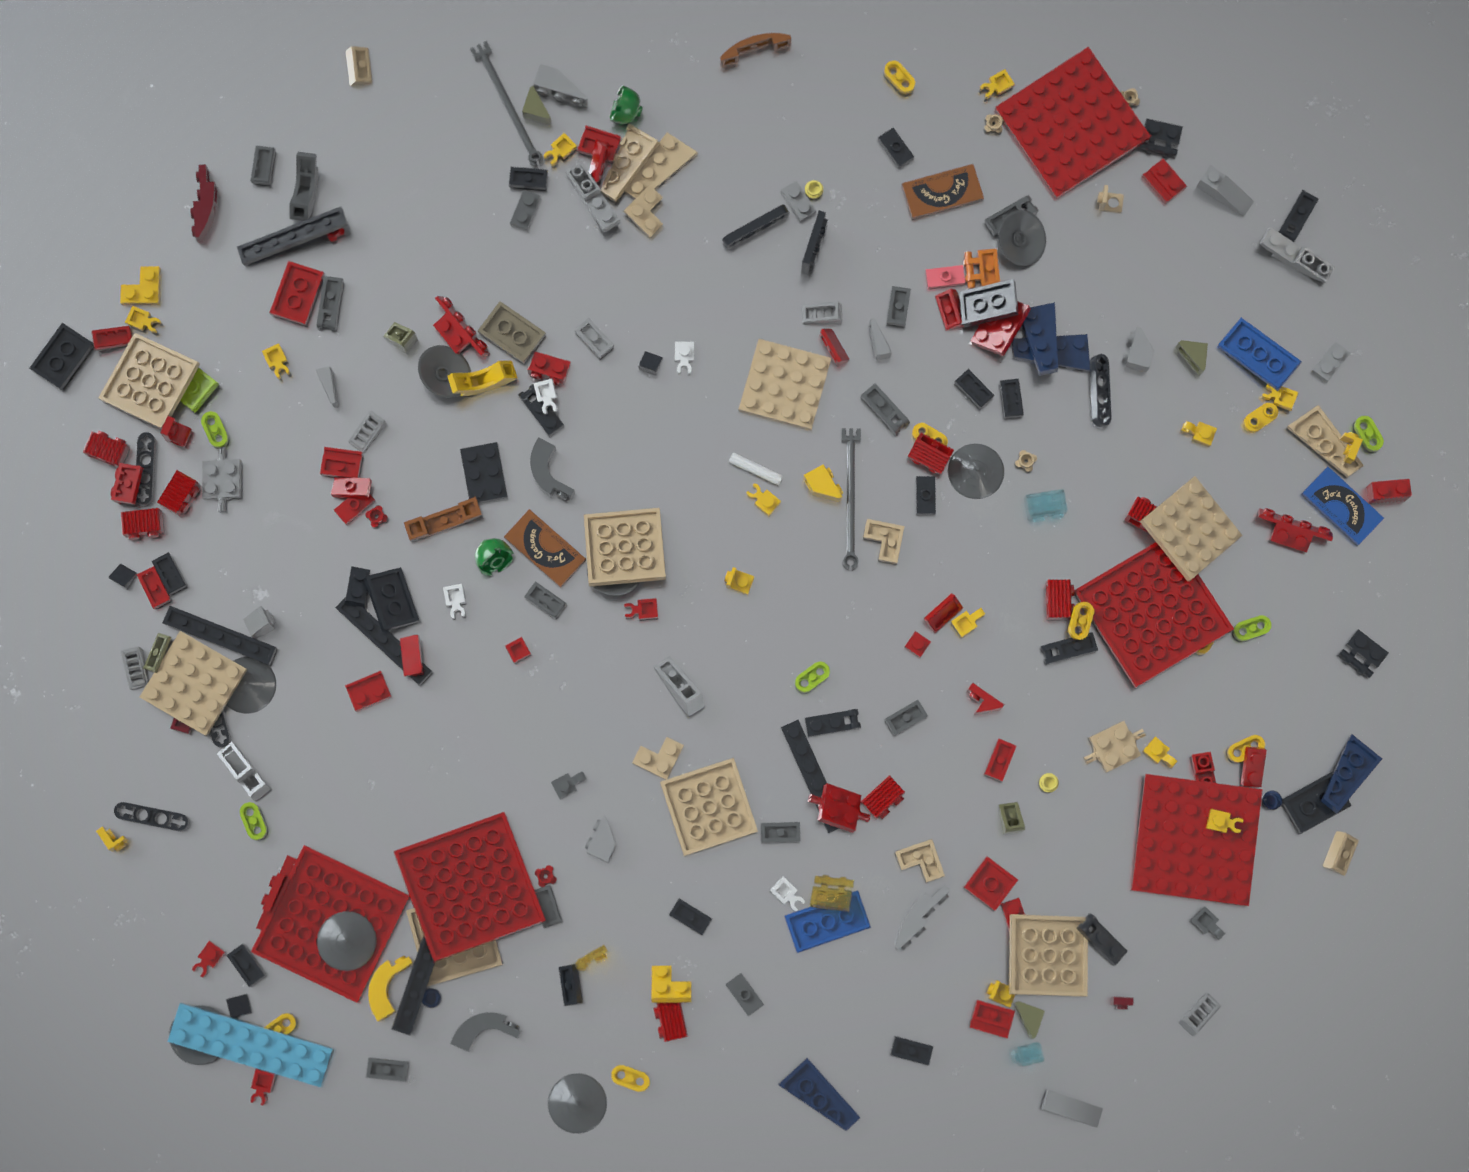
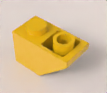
(821, 484)

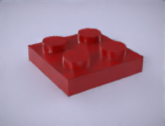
(990, 883)

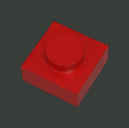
(917, 644)
(518, 650)

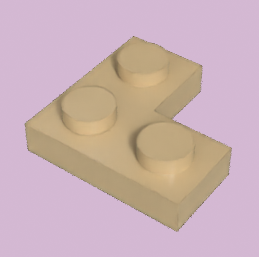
(640, 211)
(889, 535)
(661, 763)
(922, 854)

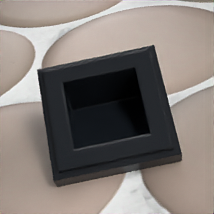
(650, 362)
(123, 576)
(239, 1006)

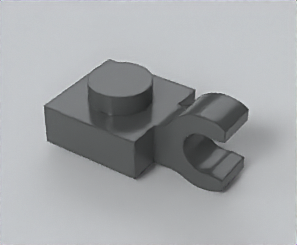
(566, 785)
(1206, 921)

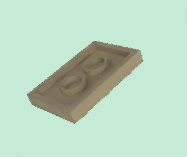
(511, 332)

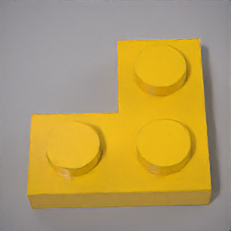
(147, 292)
(667, 991)

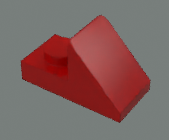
(989, 703)

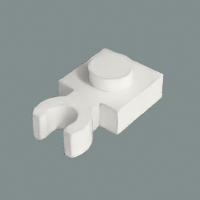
(684, 353)
(545, 393)
(454, 597)
(785, 892)

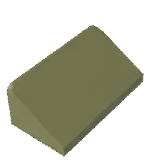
(157, 652)

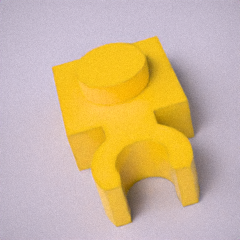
(999, 82)
(561, 147)
(140, 319)
(275, 358)
(1284, 398)
(765, 501)
(1221, 821)

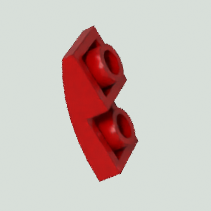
(1203, 767)

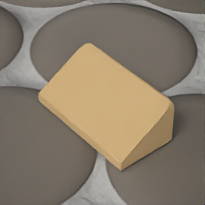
(358, 65)
(1340, 853)

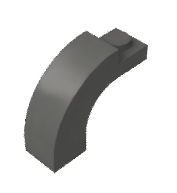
(305, 186)
(539, 462)
(472, 1027)

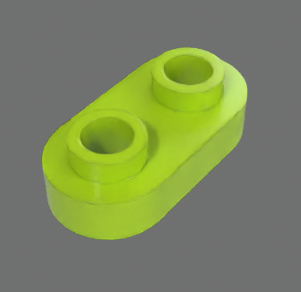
(215, 430)
(1370, 433)
(1251, 628)
(812, 677)
(253, 821)

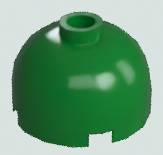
(626, 106)
(493, 555)

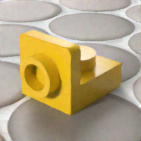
(1352, 449)
(739, 581)
(108, 838)
(1000, 994)

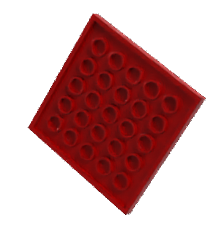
(1072, 122)
(1152, 613)
(1182, 855)
(469, 886)
(308, 898)

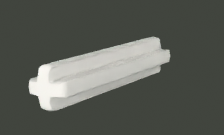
(755, 468)

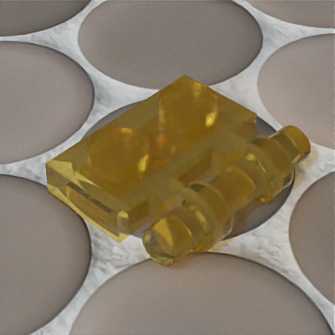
(830, 897)
(596, 955)

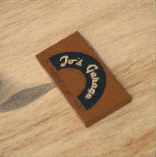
(942, 191)
(545, 548)

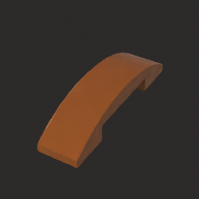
(751, 43)
(443, 520)

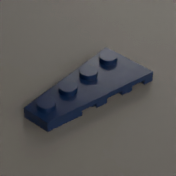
(1042, 337)
(1071, 350)
(1351, 771)
(815, 1091)

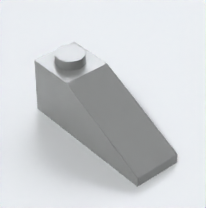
(1225, 191)
(680, 686)

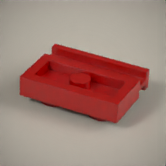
(592, 134)
(1164, 181)
(341, 463)
(368, 691)
(992, 1019)

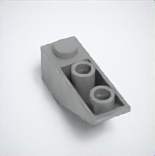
(552, 82)

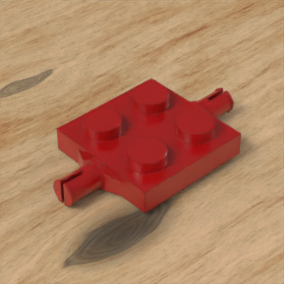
(839, 807)

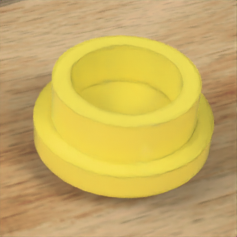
(814, 189)
(1048, 782)

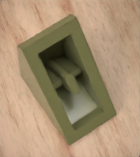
(534, 108)
(401, 337)
(1194, 353)
(1011, 818)
(1030, 1017)

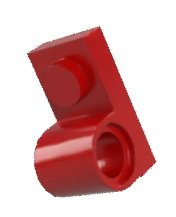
(175, 432)

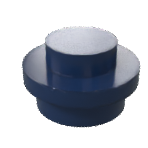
(1272, 800)
(431, 998)

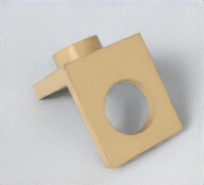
(1103, 198)

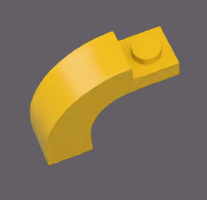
(483, 380)
(379, 987)

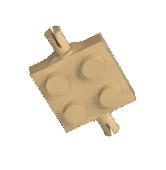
(1114, 746)

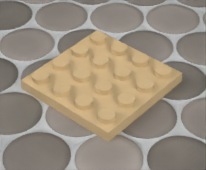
(149, 380)
(784, 384)
(1191, 528)
(624, 547)
(193, 683)
(708, 807)
(1047, 956)
(461, 964)

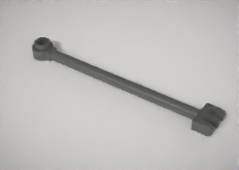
(483, 55)
(850, 494)

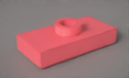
(945, 277)

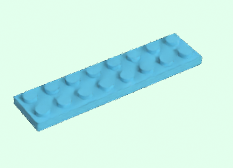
(250, 1044)

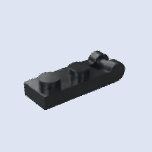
(1298, 215)
(549, 422)
(1069, 648)
(832, 723)
(1102, 939)

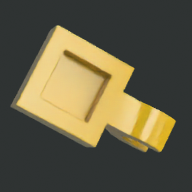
(1201, 433)
(966, 623)
(1157, 751)

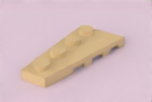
(631, 157)
(663, 162)
(1322, 436)

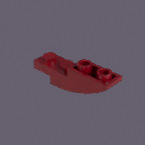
(205, 209)

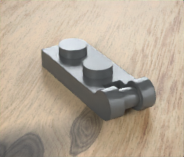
(995, 220)
(330, 302)
(885, 408)

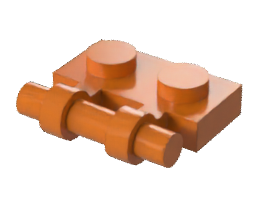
(988, 268)

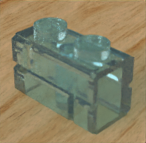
(1046, 505)
(1027, 1054)

